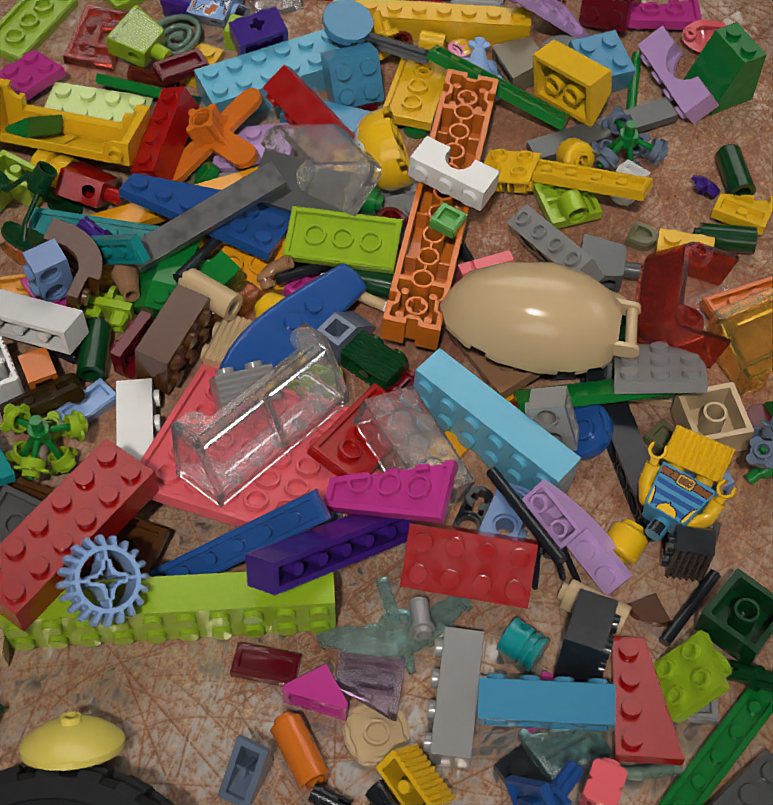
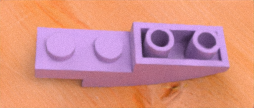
(576, 529)

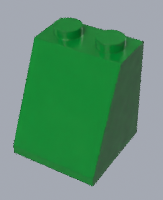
(729, 66)

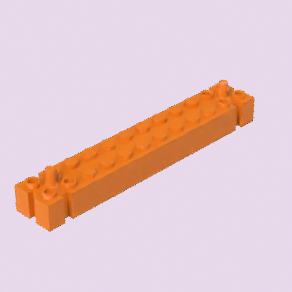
(427, 256)

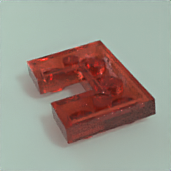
(85, 43)

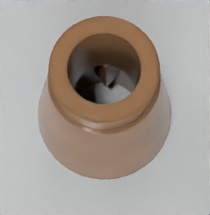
(127, 281)

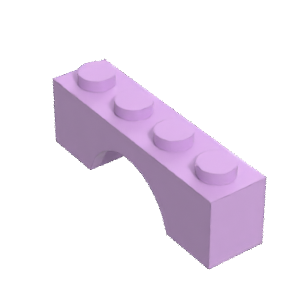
(691, 94)

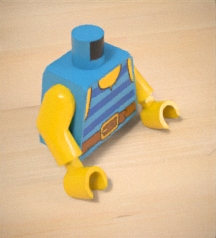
(676, 498)

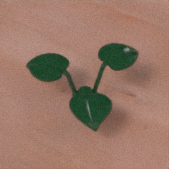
(39, 183)

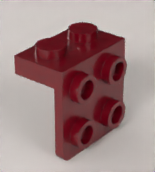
(607, 14)
(123, 350)

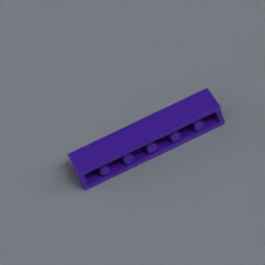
(322, 551)

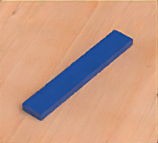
(265, 530)

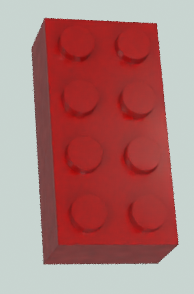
(469, 563)

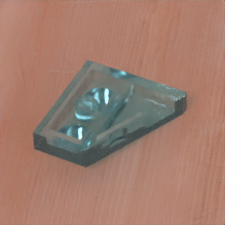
(556, 747)

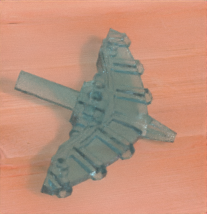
(391, 634)

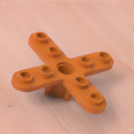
(213, 132)

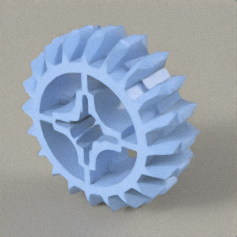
(102, 593)

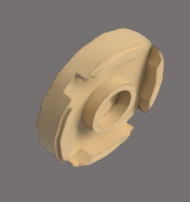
(373, 736)

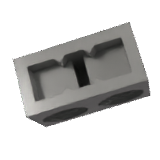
(555, 413)

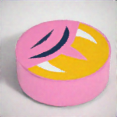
(460, 48)

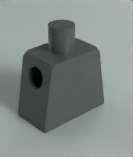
(611, 260)

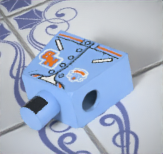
(217, 11)

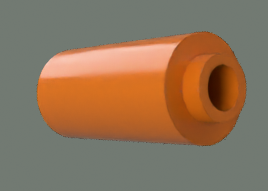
(299, 751)

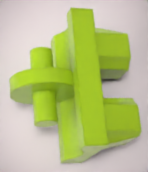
(112, 307)

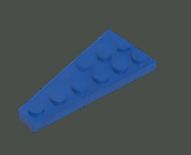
(253, 231)

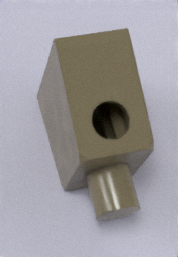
(515, 61)

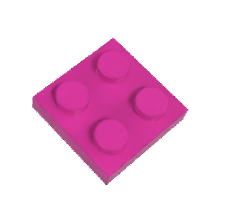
(32, 73)

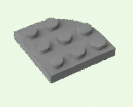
(660, 370)

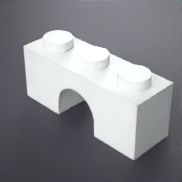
(469, 185)

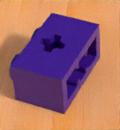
(258, 31)

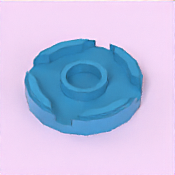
(347, 22)

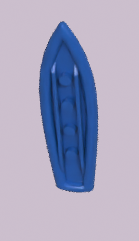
(313, 303)

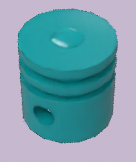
(523, 644)

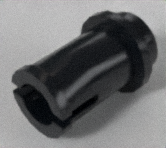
(325, 796)

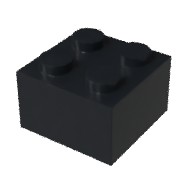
(588, 637)

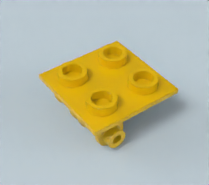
(515, 169)

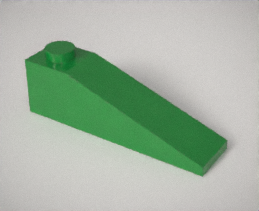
(158, 282)

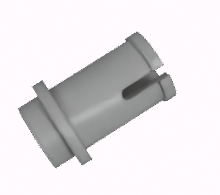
(421, 627)

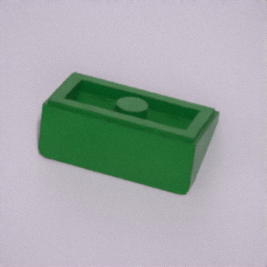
(36, 126)

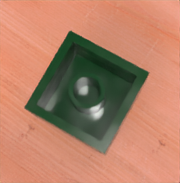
(739, 618)

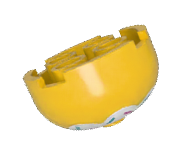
(386, 145)

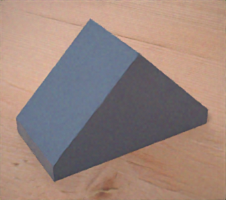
(245, 771)

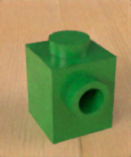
(223, 270)

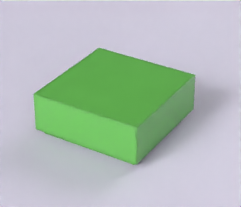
(448, 220)

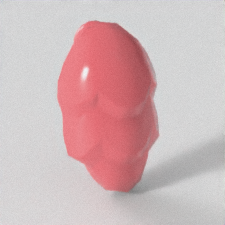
(699, 32)

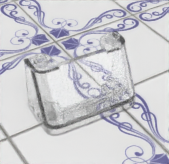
(334, 163)

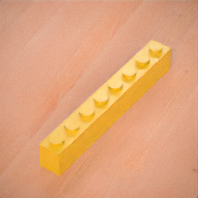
(455, 20)

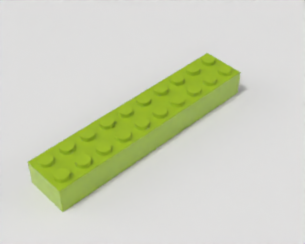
(187, 610)

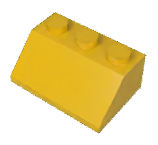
(571, 81)

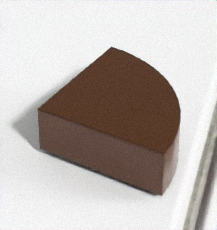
(650, 611)

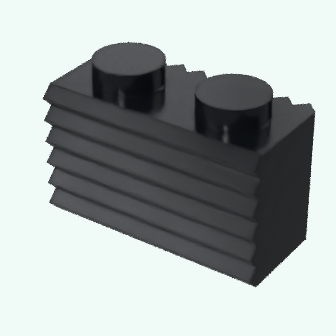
(688, 552)

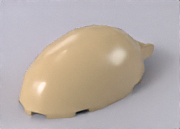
(540, 317)

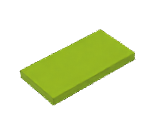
(30, 25)
(340, 238)

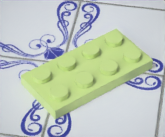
(95, 101)

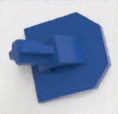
(535, 792)

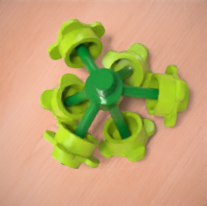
(42, 431)

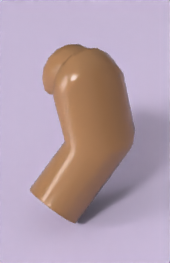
(274, 267)

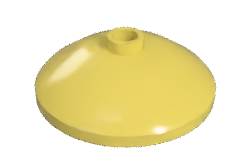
(71, 742)

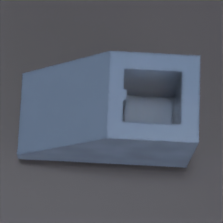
(342, 328)

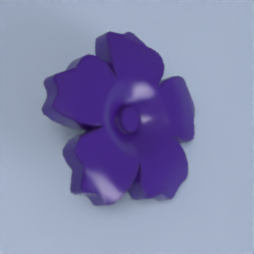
(705, 185)

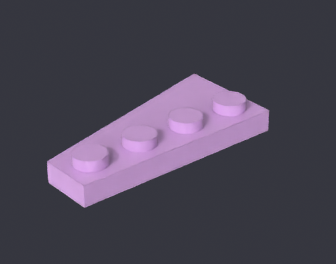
(555, 13)

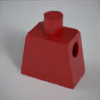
(88, 185)

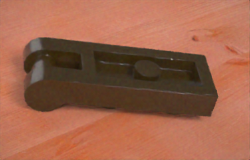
(50, 395)

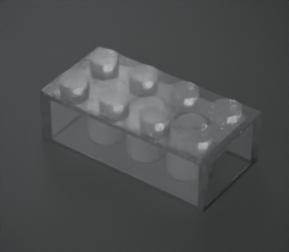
(406, 434)

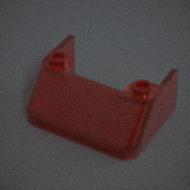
(663, 294)

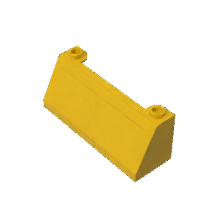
(80, 133)

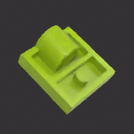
(567, 206)
(692, 676)

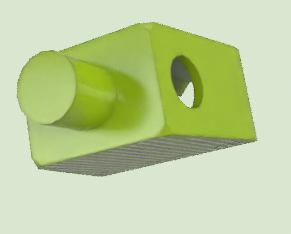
(138, 39)

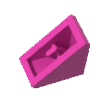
(317, 693)

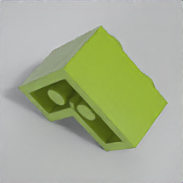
(14, 168)

